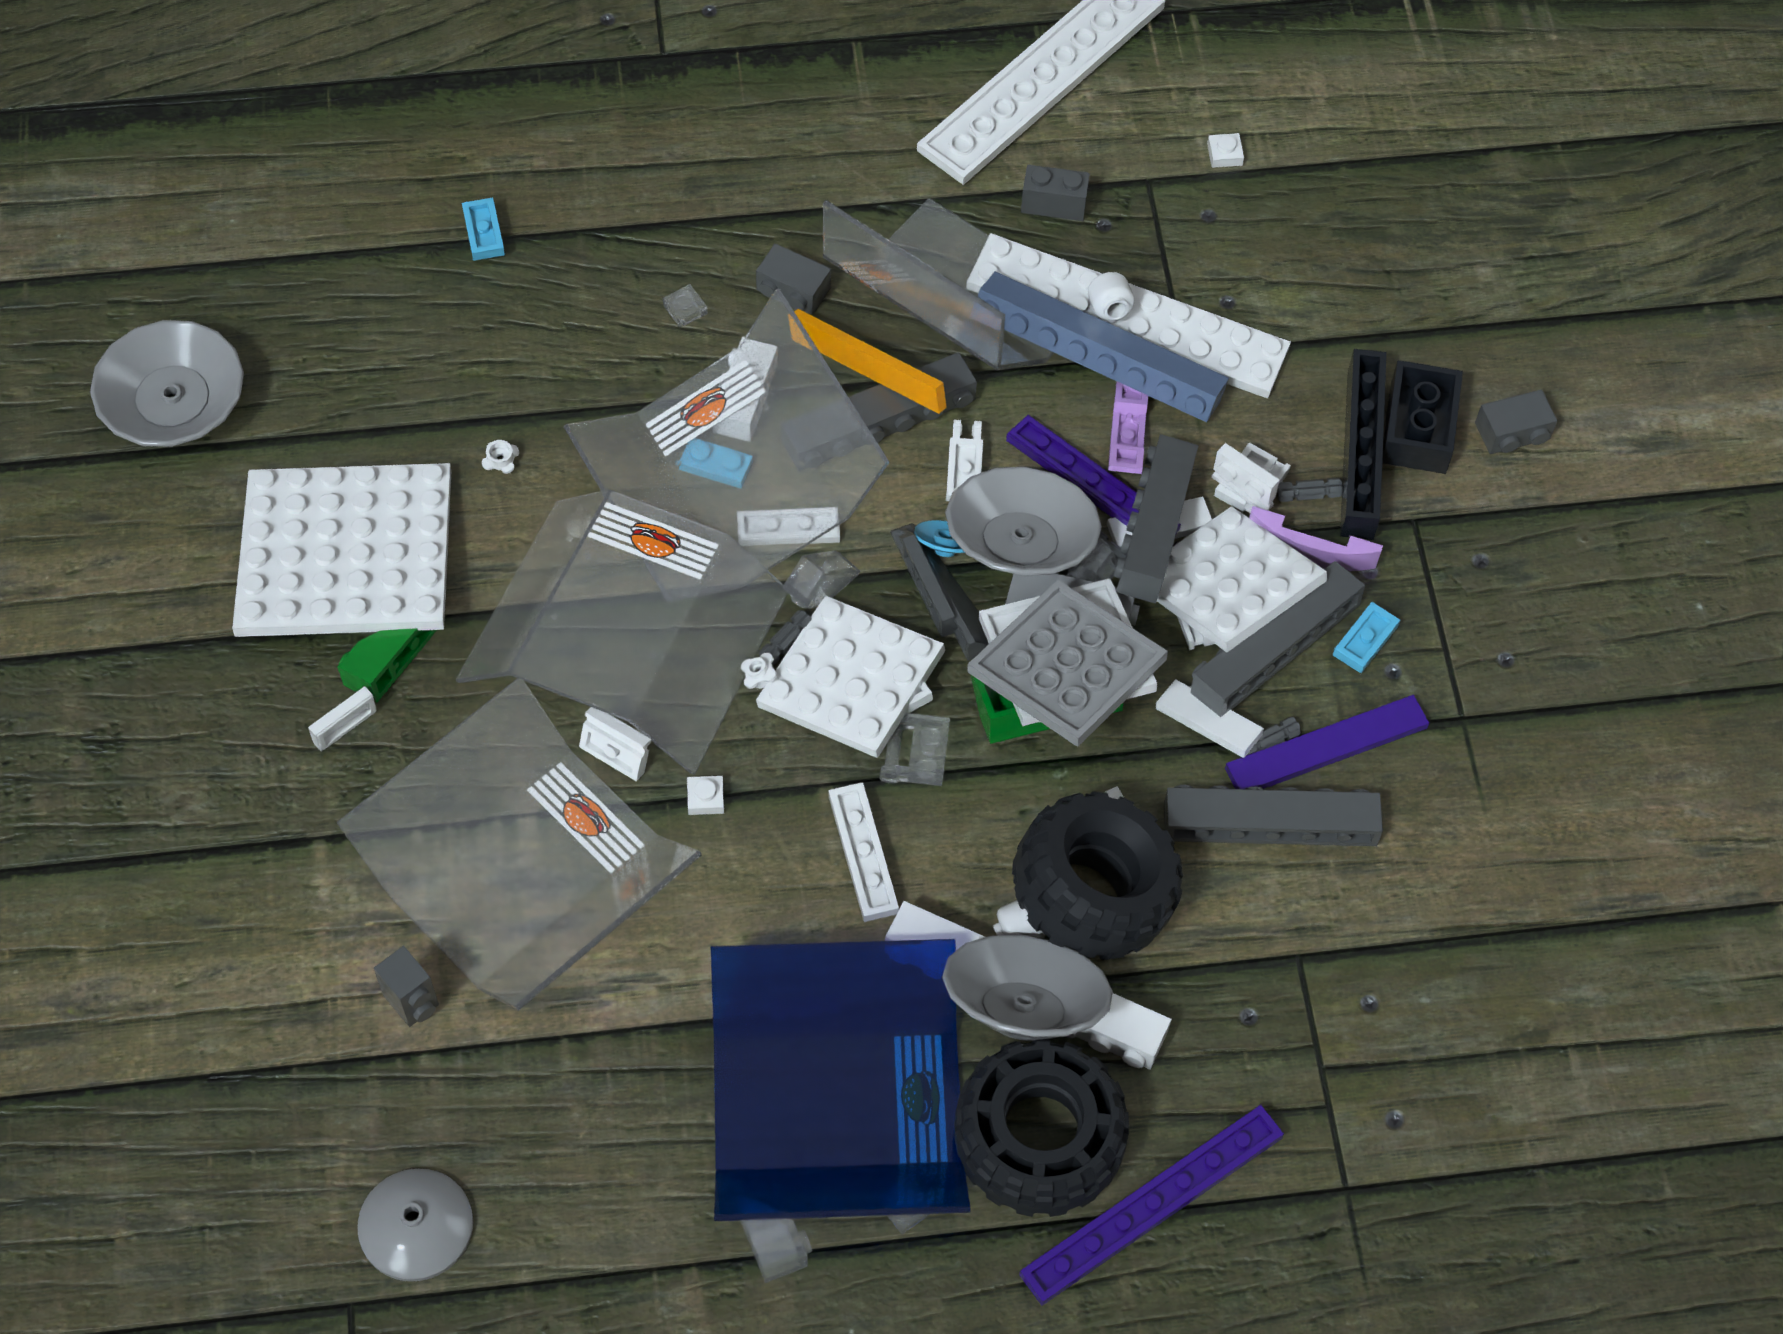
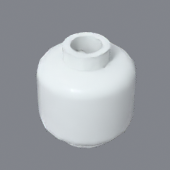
(1110, 296)
(1014, 922)

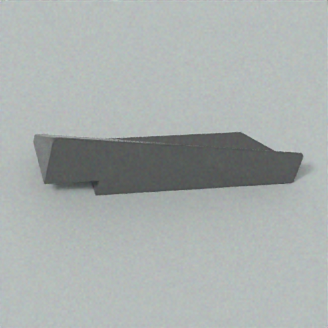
(941, 593)

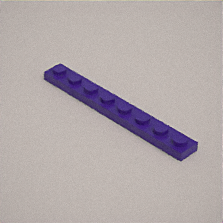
(1150, 1205)

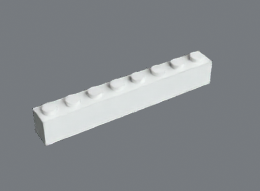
(1125, 1030)

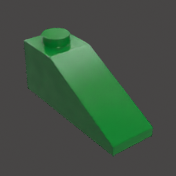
(381, 659)

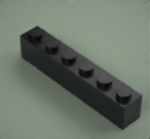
(1363, 444)

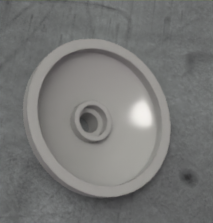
(417, 1247)

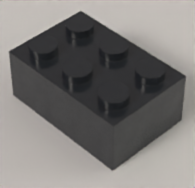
(1422, 417)

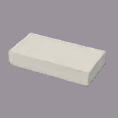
(342, 718)

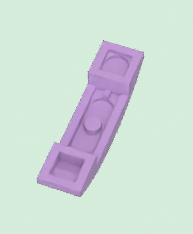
(1127, 430)
(1356, 556)

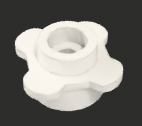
(497, 449)
(759, 678)

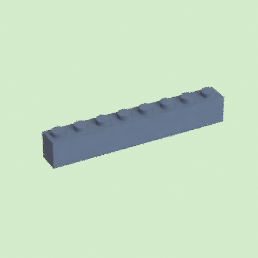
(1105, 347)

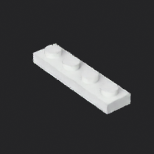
(863, 852)

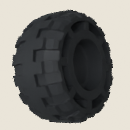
(1118, 844)
(1033, 1178)

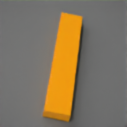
(875, 363)

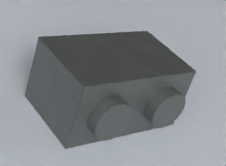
(1055, 192)
(798, 278)
(1516, 422)
(406, 986)

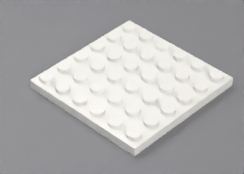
(343, 550)

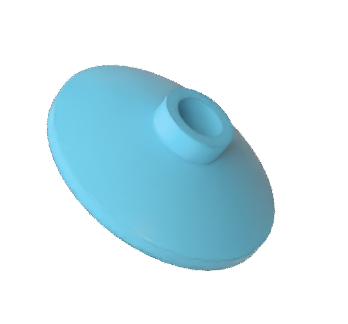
(937, 536)

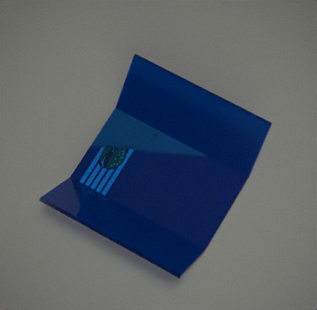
(835, 1081)

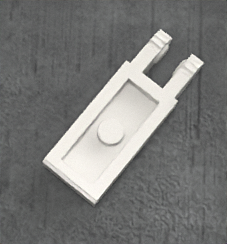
(964, 456)

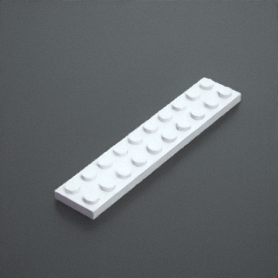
(1033, 84)
(1225, 346)

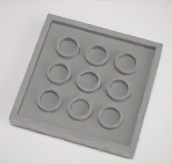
(1067, 662)

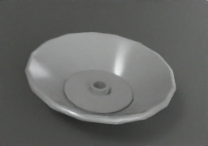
(160, 361)
(1023, 521)
(1027, 986)

